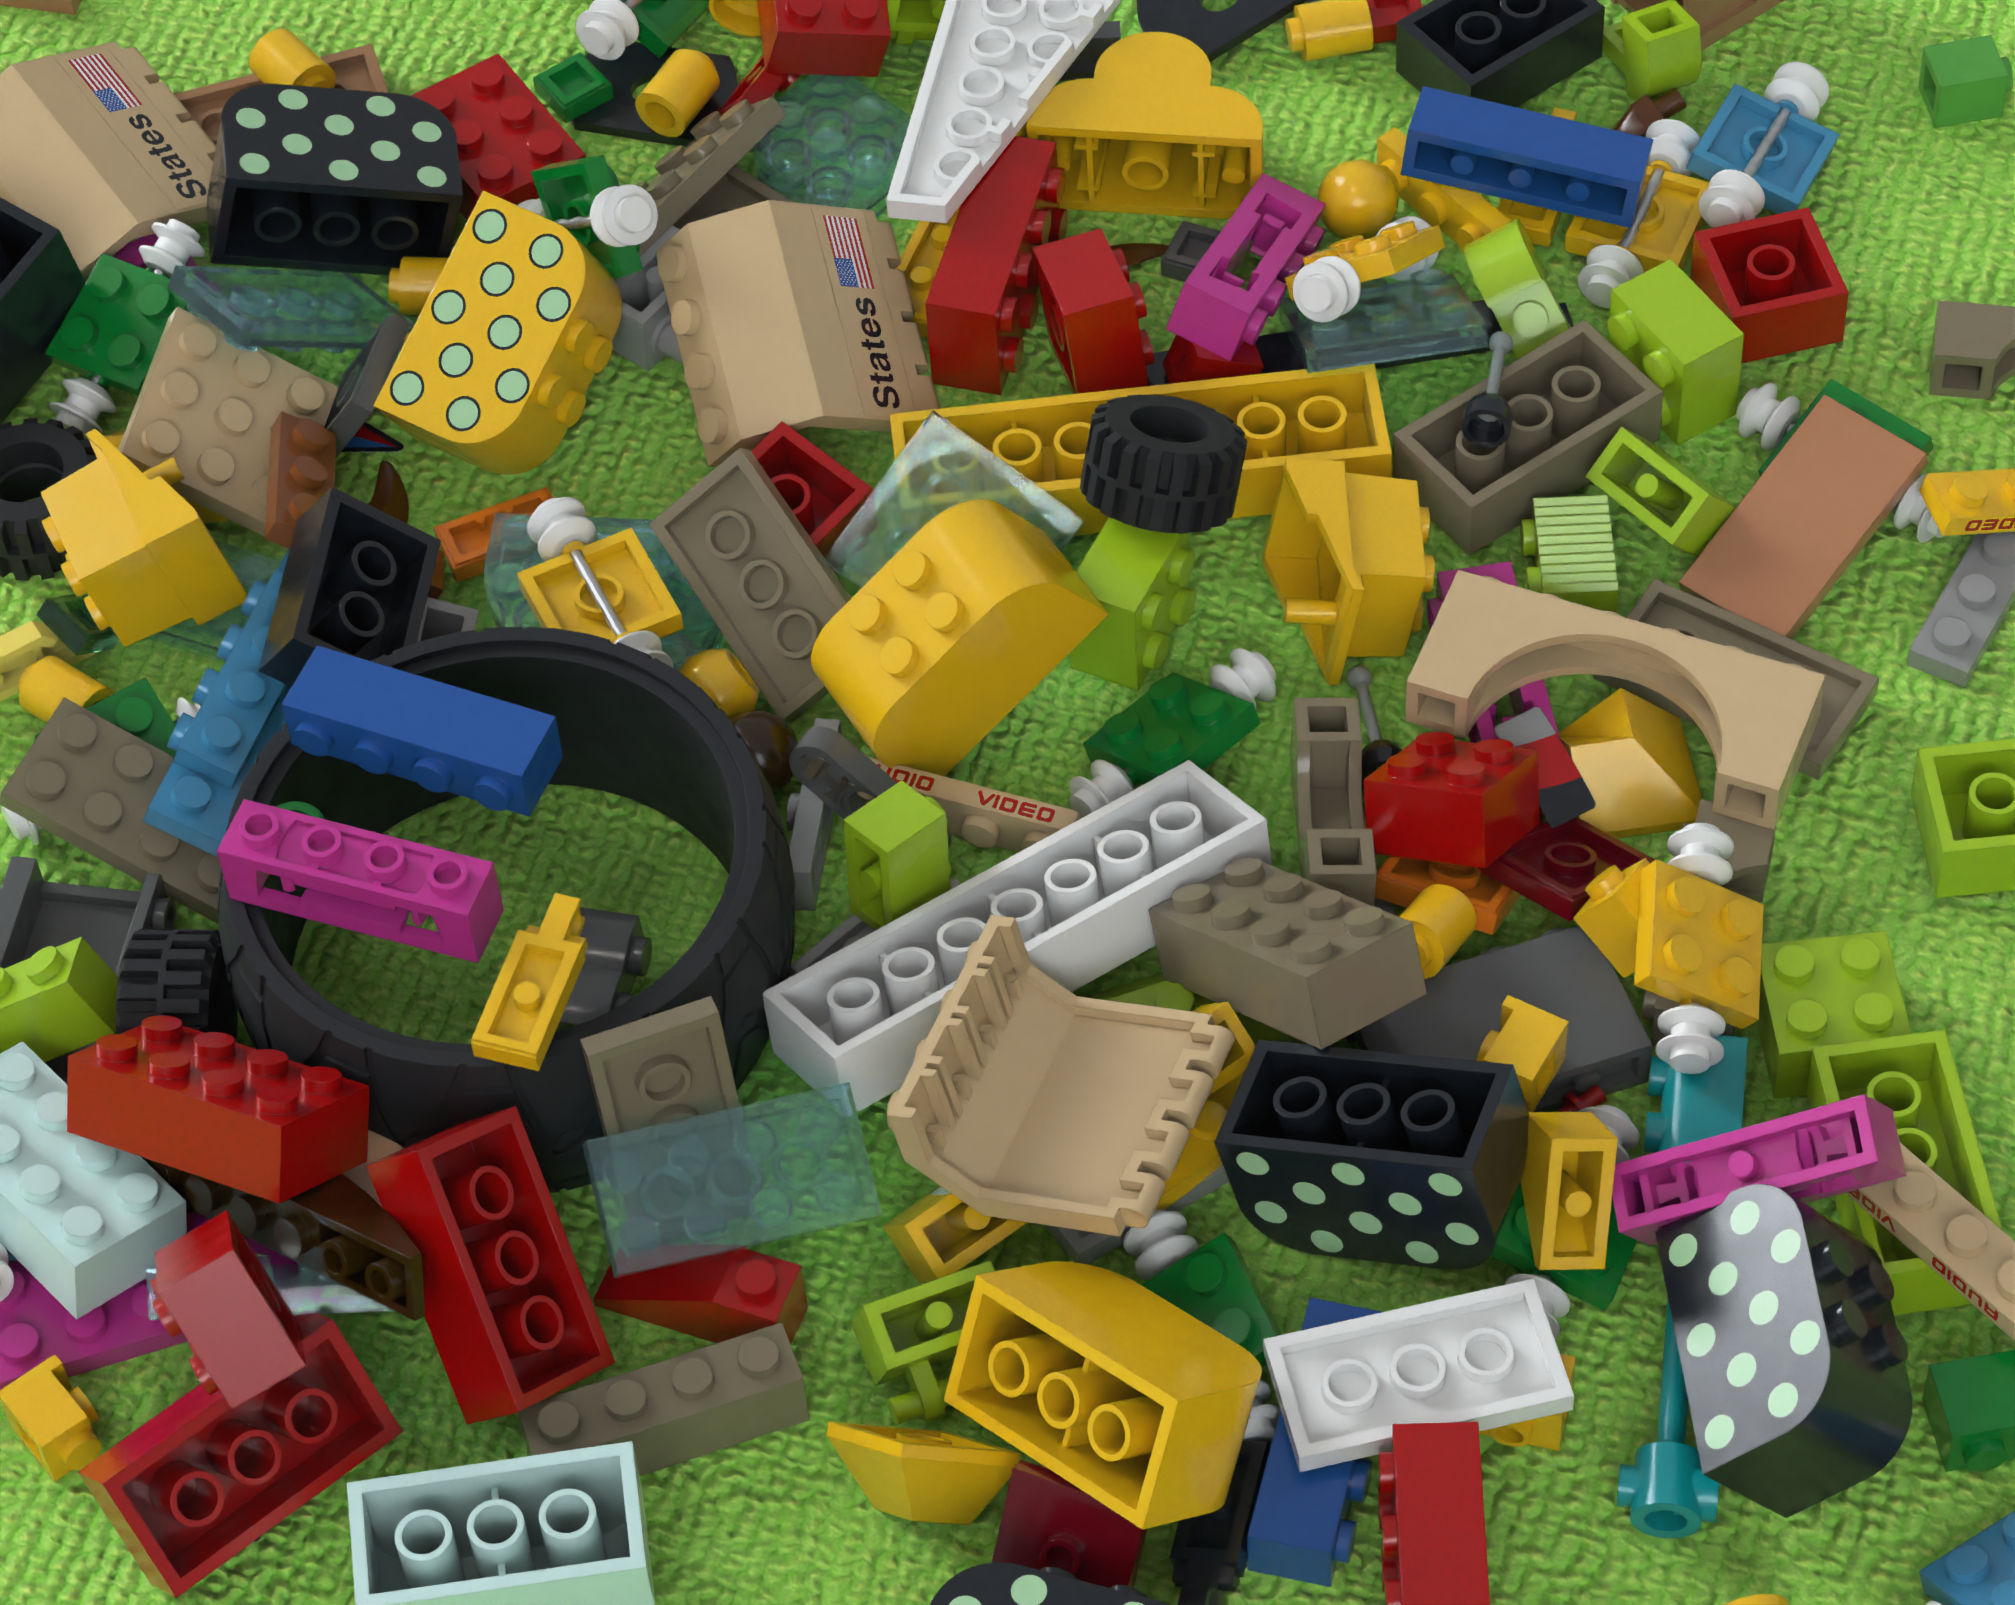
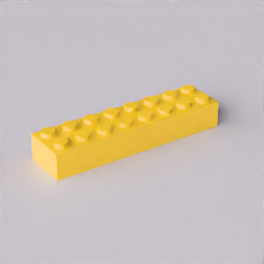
(1281, 413)

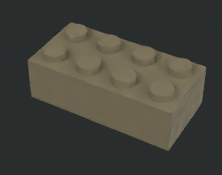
(1565, 412)
(1287, 951)

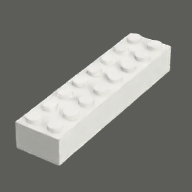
(1077, 907)

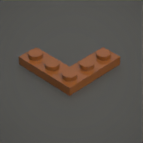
(300, 474)

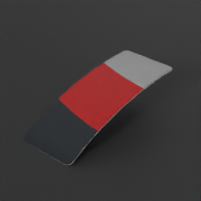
(1561, 786)

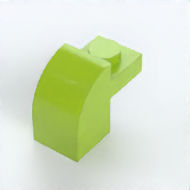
(1655, 49)
(1516, 287)

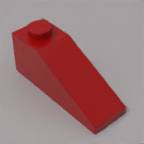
(712, 1295)

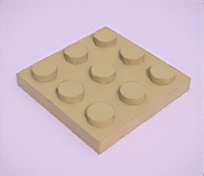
(216, 416)

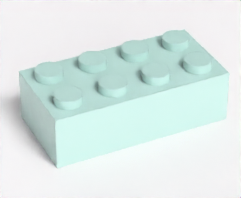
(72, 1206)

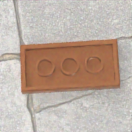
(1805, 519)

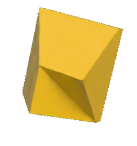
(1633, 766)
(922, 1471)

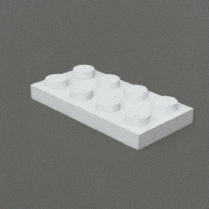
(1431, 1362)

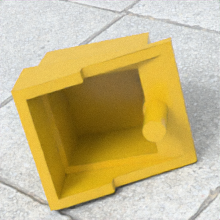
(137, 546)
(1348, 560)

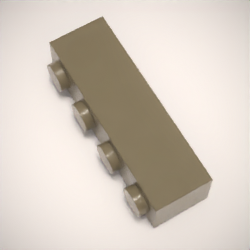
(679, 1404)

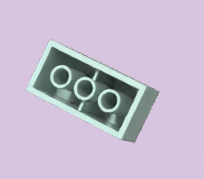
(505, 1533)

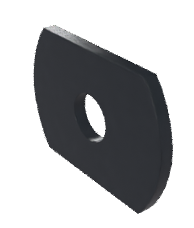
(1212, 30)
(630, 71)

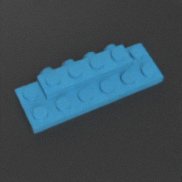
(227, 734)

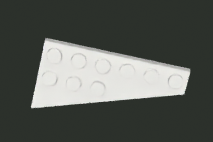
(979, 89)

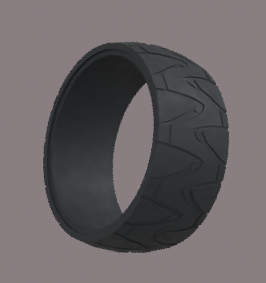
(622, 730)

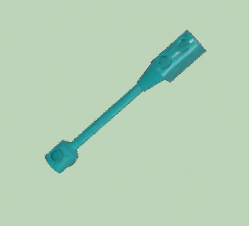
(1667, 1481)

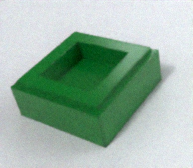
(573, 87)

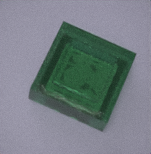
(74, 625)

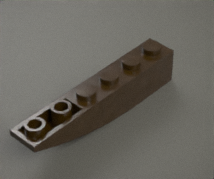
(326, 1229)

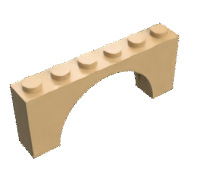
(1506, 636)

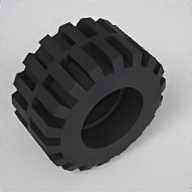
(31, 461)
(1163, 463)
(178, 977)

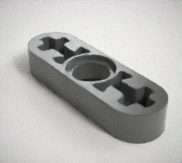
(841, 761)

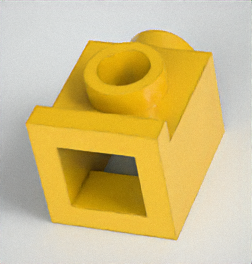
(1529, 1041)
(52, 1418)

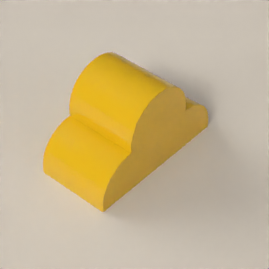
(1152, 133)

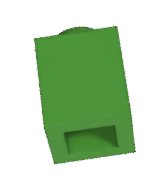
(1964, 81)

